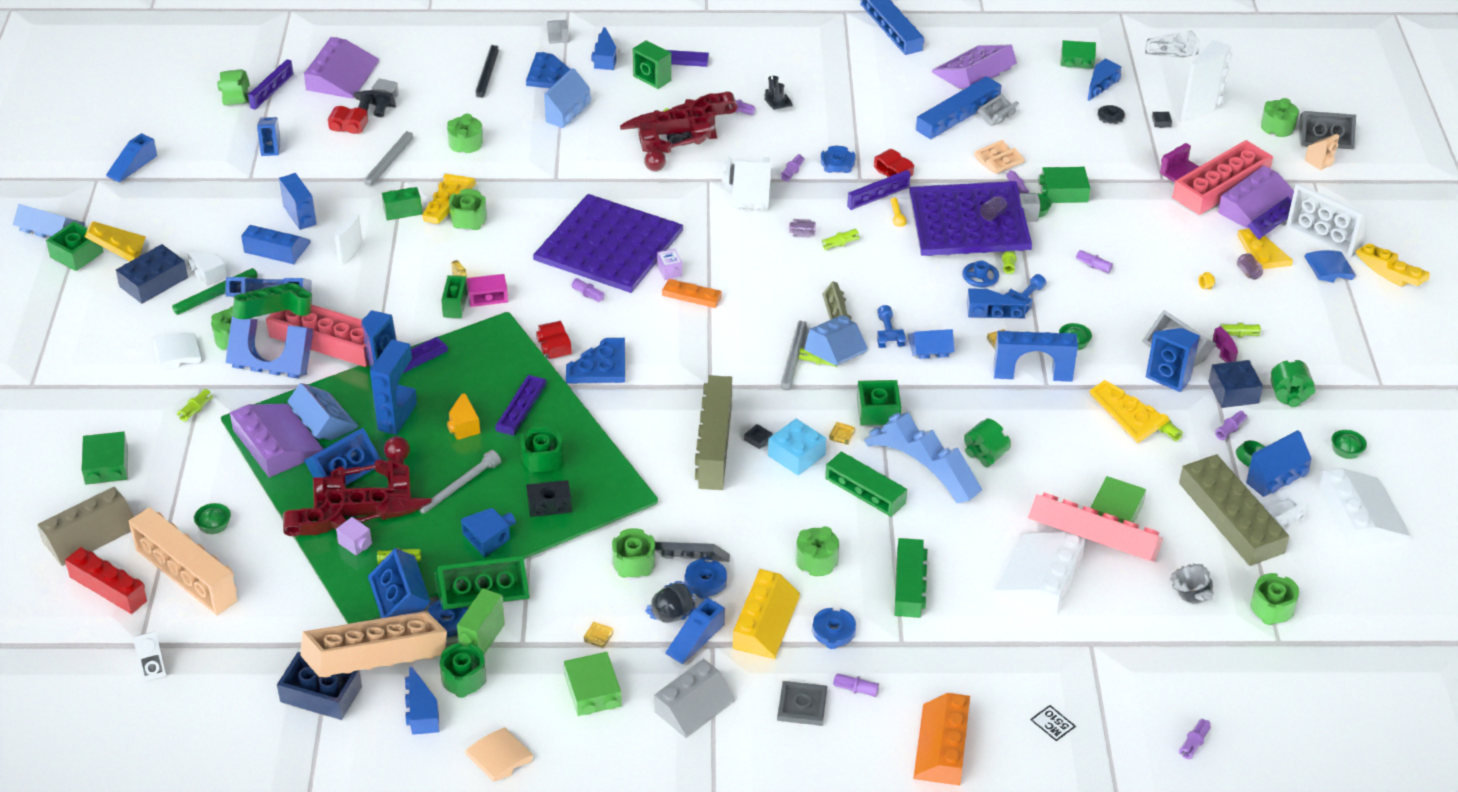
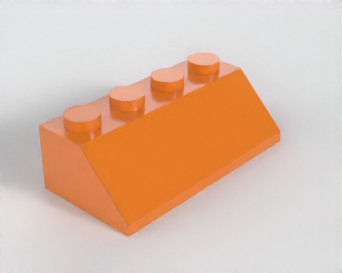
(942, 739)

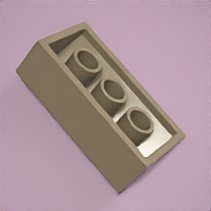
(86, 525)

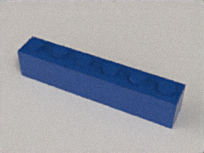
(895, 25)
(957, 108)

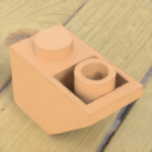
(1322, 152)

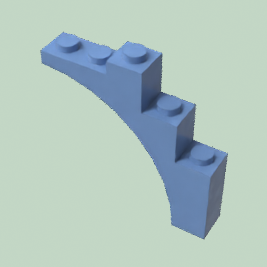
(926, 448)

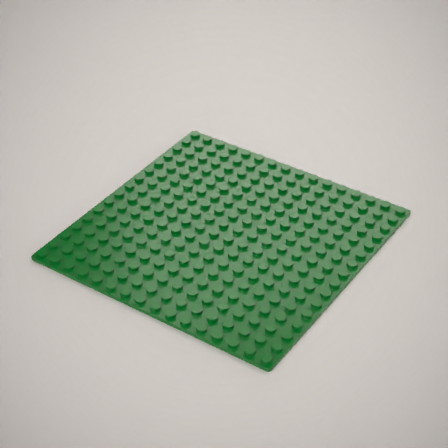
(488, 366)

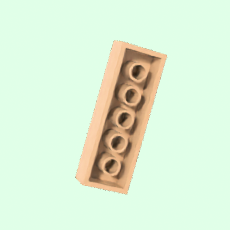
(183, 560)
(373, 643)

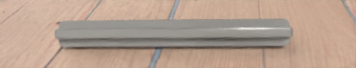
(388, 158)
(793, 356)

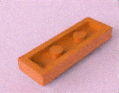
(691, 293)

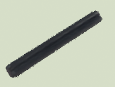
(486, 71)

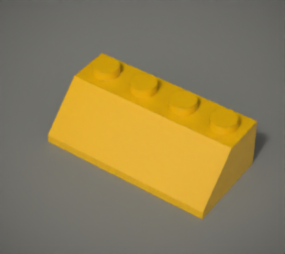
(765, 615)

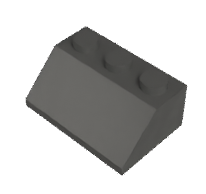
(1319, 125)

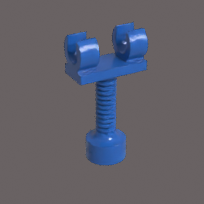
(1037, 282)
(885, 314)

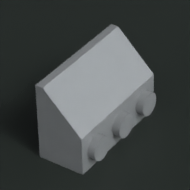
(1168, 321)
(693, 698)

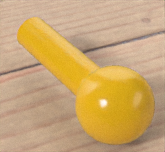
(898, 219)

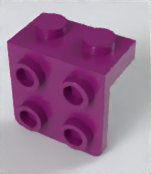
(1177, 163)

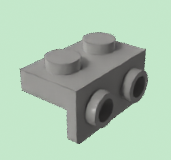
(997, 110)

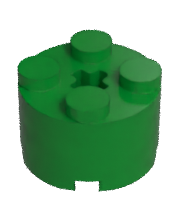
(1292, 382)
(986, 442)
(541, 449)
(462, 669)

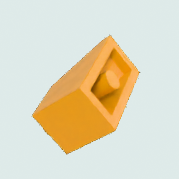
(463, 419)

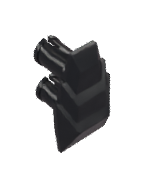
(775, 94)
(378, 98)

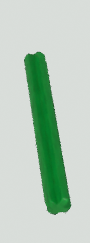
(208, 294)

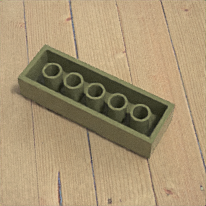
(714, 432)
(1233, 510)

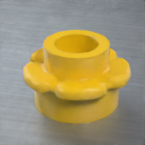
(1206, 280)

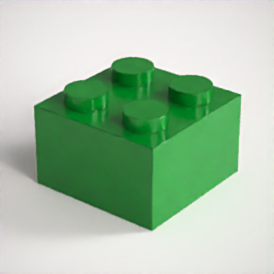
(651, 64)
(72, 247)
(877, 401)

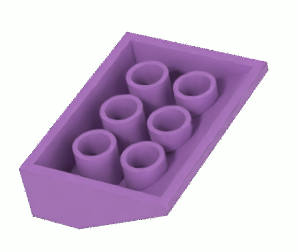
(977, 64)
(339, 68)
(1254, 196)
(274, 436)

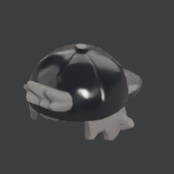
(1193, 583)

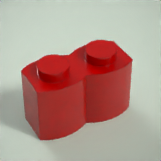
(348, 119)
(891, 163)
(554, 339)

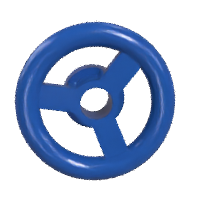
(980, 271)

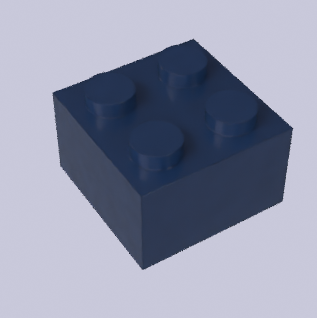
(1235, 383)

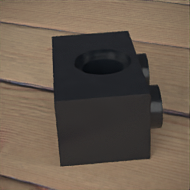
(549, 498)

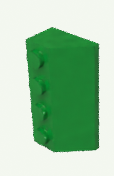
(462, 582)

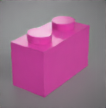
(487, 290)

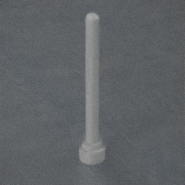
(490, 459)

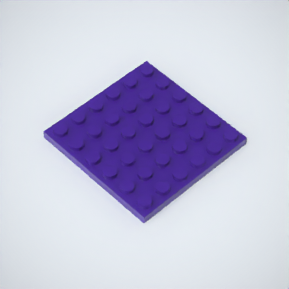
(951, 219)
(608, 242)

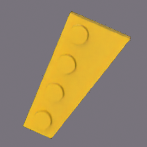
(439, 207)
(1128, 411)

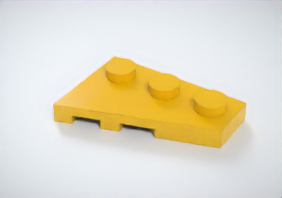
(119, 241)
(1263, 250)

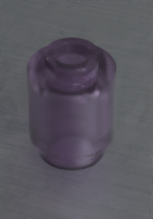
(993, 208)
(802, 228)
(1250, 266)

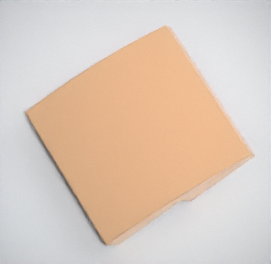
(998, 157)
(499, 754)

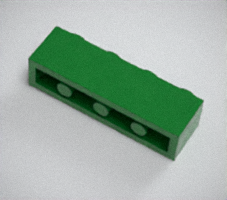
(866, 484)
(909, 578)

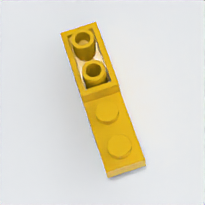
(1387, 265)

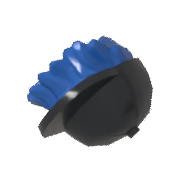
(672, 603)

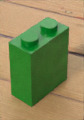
(1065, 184)
(104, 457)

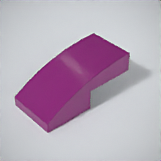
(1225, 344)

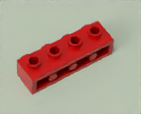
(106, 580)

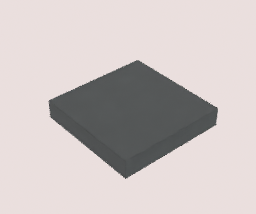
(802, 703)

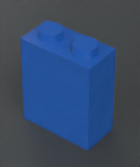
(297, 201)

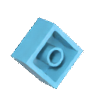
(797, 446)

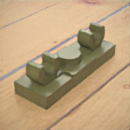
(835, 301)

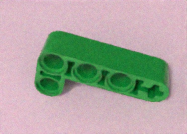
(272, 300)

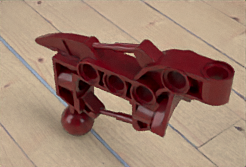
(691, 116)
(393, 500)

